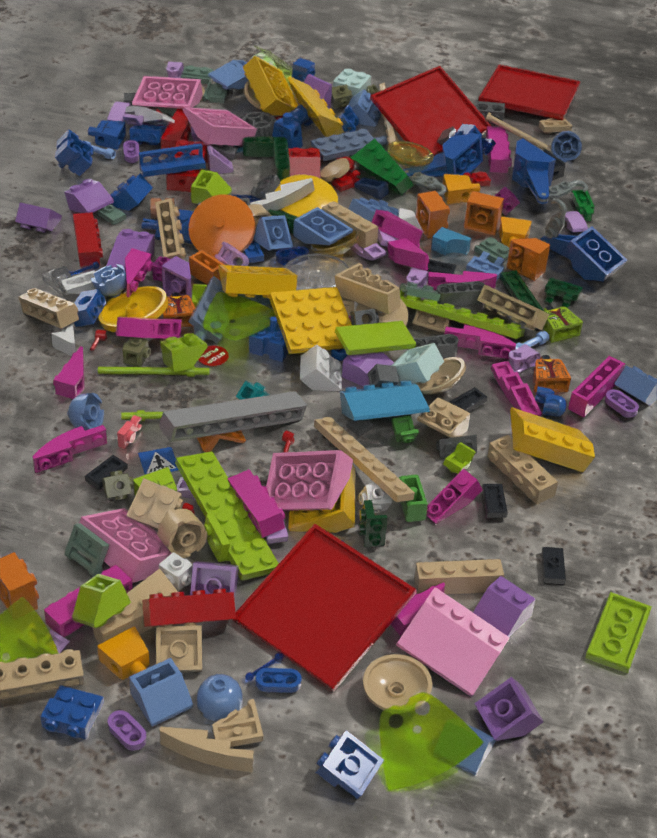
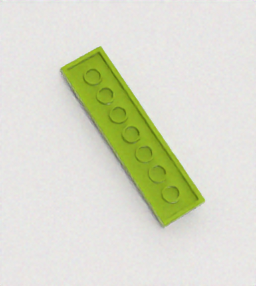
(463, 315)
(216, 496)

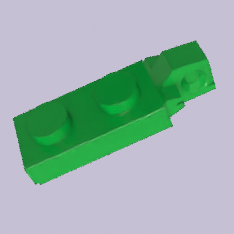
(583, 203)

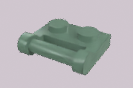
(89, 545)

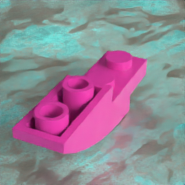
(436, 279)
(148, 327)
(484, 341)
(63, 447)

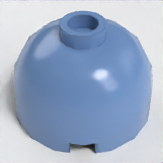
(566, 146)
(110, 280)
(86, 411)
(219, 697)

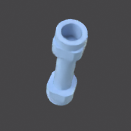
(108, 153)
(540, 338)

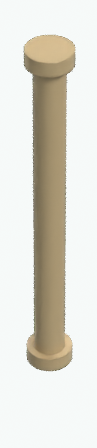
(489, 117)

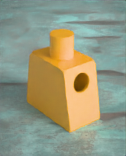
(458, 188)
(513, 229)
(124, 654)

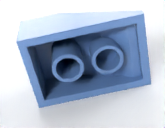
(319, 228)

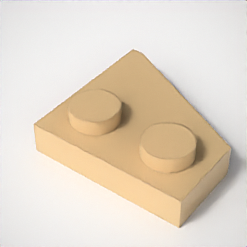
(551, 125)
(240, 726)

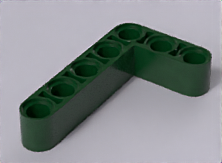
(270, 147)

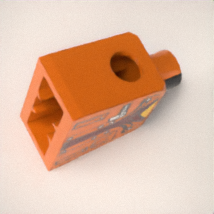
(179, 308)
(551, 374)

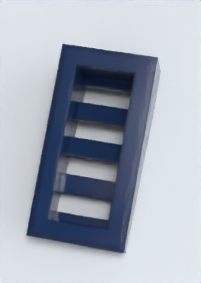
(375, 188)

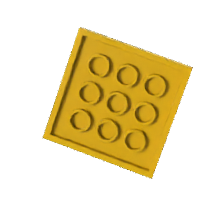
(310, 318)

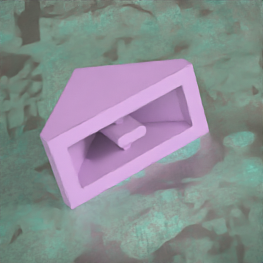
(218, 162)

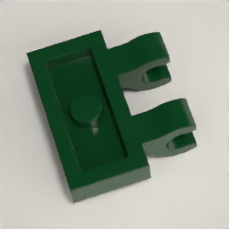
(560, 288)

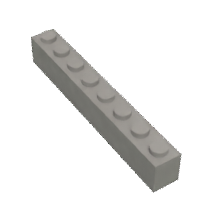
(232, 416)

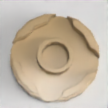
(335, 169)

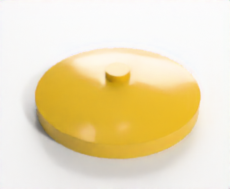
(321, 196)
(144, 303)

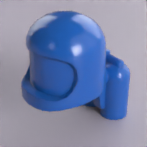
(301, 116)
(553, 404)

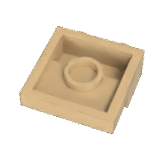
(152, 503)
(180, 644)

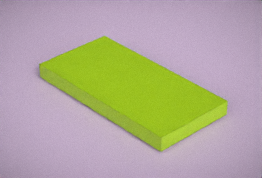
(375, 337)
(618, 632)

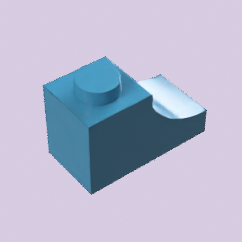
(448, 241)

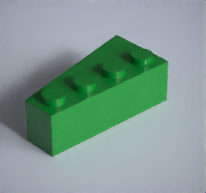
(379, 164)

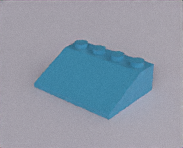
(382, 401)

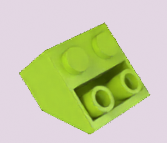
(208, 185)
(182, 352)
(100, 600)

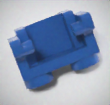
(349, 119)

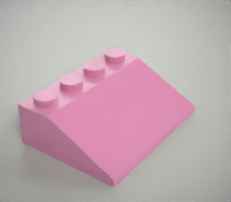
(168, 92)
(218, 126)
(308, 479)
(131, 544)
(453, 641)

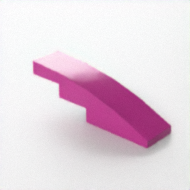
(514, 389)

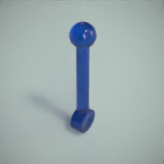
(95, 265)
(277, 658)

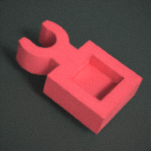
(128, 432)

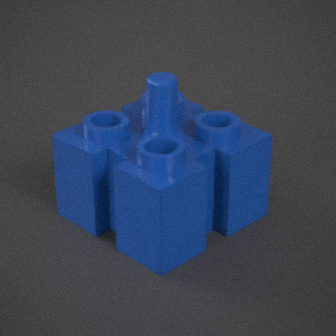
(73, 152)
(269, 342)

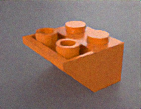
(528, 257)
(204, 266)

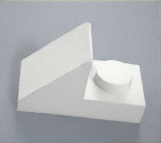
(64, 340)

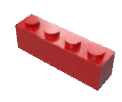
(176, 131)
(87, 239)
(188, 609)

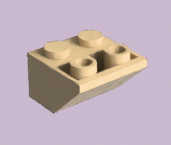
(446, 418)

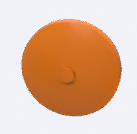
(222, 220)

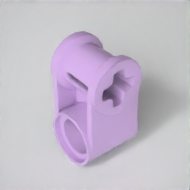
(175, 69)
(229, 255)
(418, 276)
(523, 358)

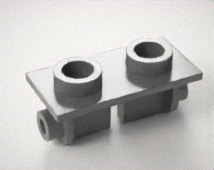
(448, 445)

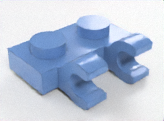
(483, 265)

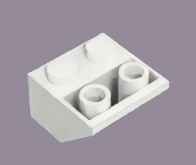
(320, 370)

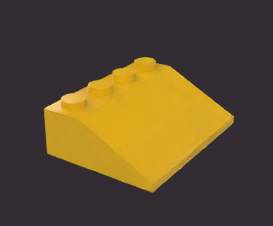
(270, 87)
(316, 108)
(256, 280)
(550, 440)
(335, 520)

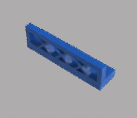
(184, 163)

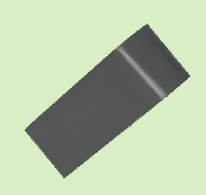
(460, 293)
(446, 344)

